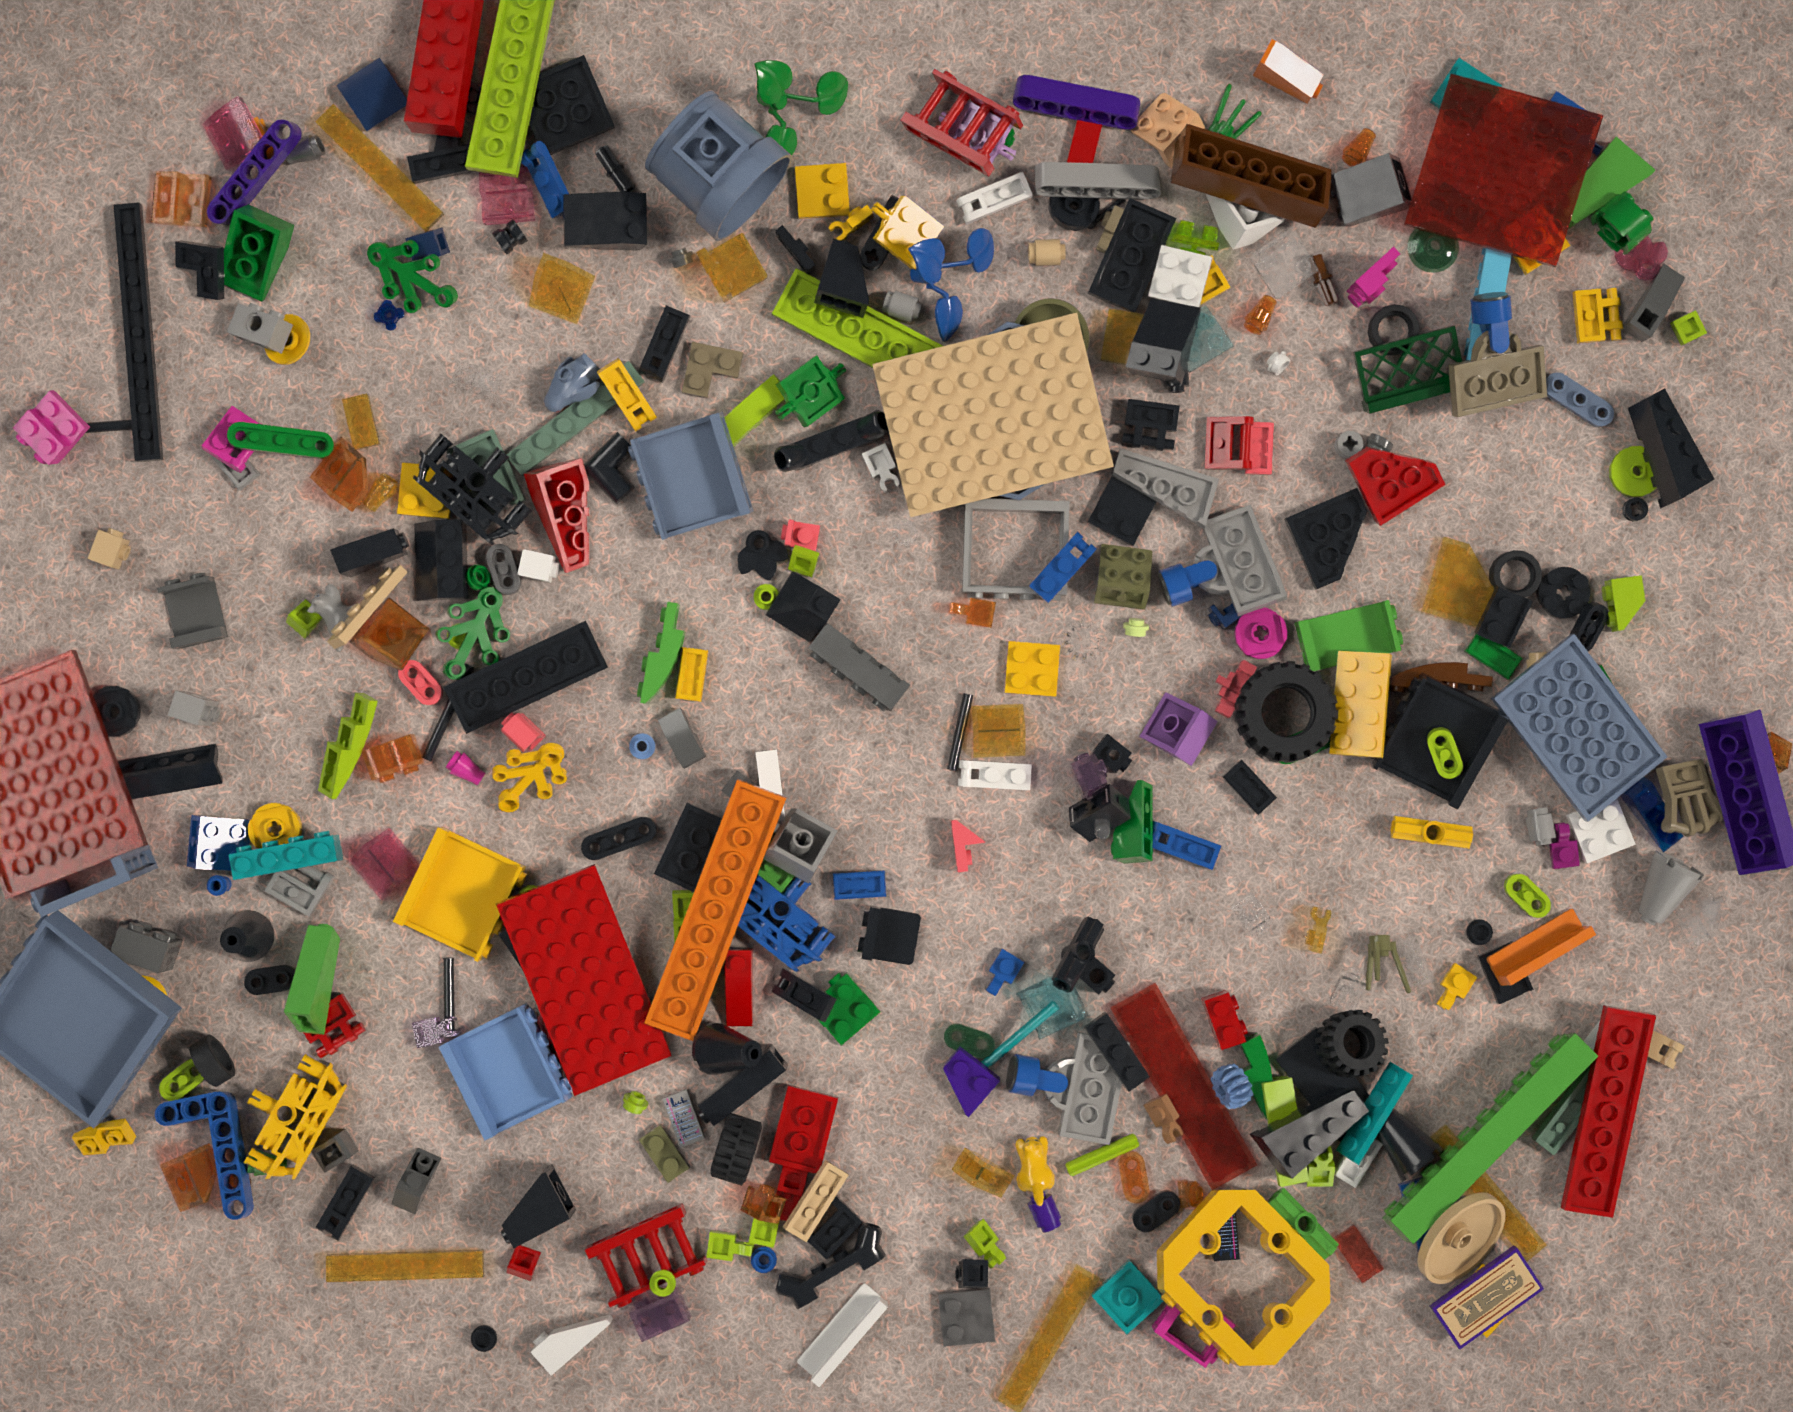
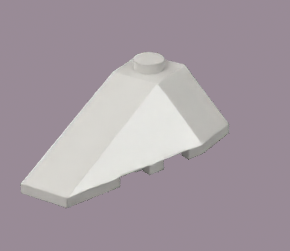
(1240, 223)

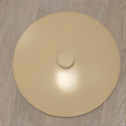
(1461, 1238)

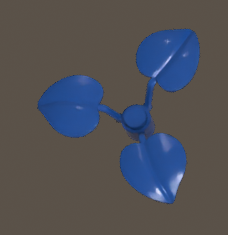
(928, 258)

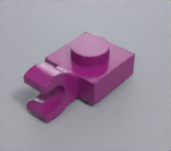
(1563, 851)

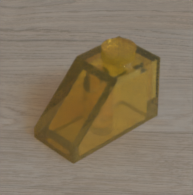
(982, 1172)

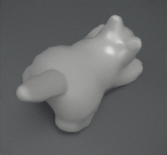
(330, 608)

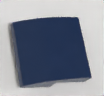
(372, 94)

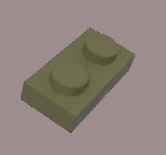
(664, 1153)

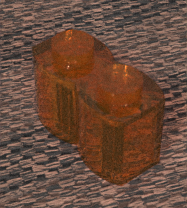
(393, 757)

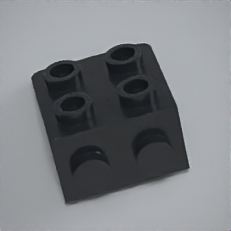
(889, 935)

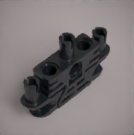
(459, 501)

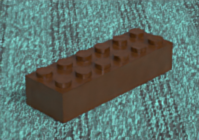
(1251, 176)

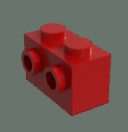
(1223, 1019)

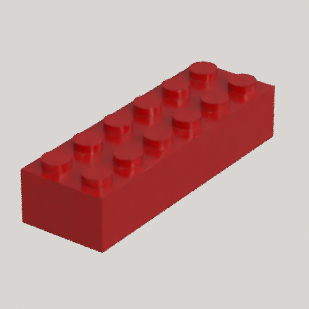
(443, 66)

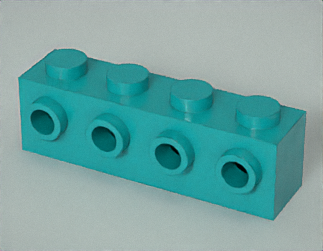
(278, 858)

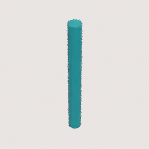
(1020, 1034)

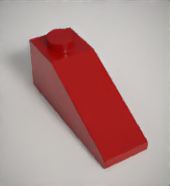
(739, 987)

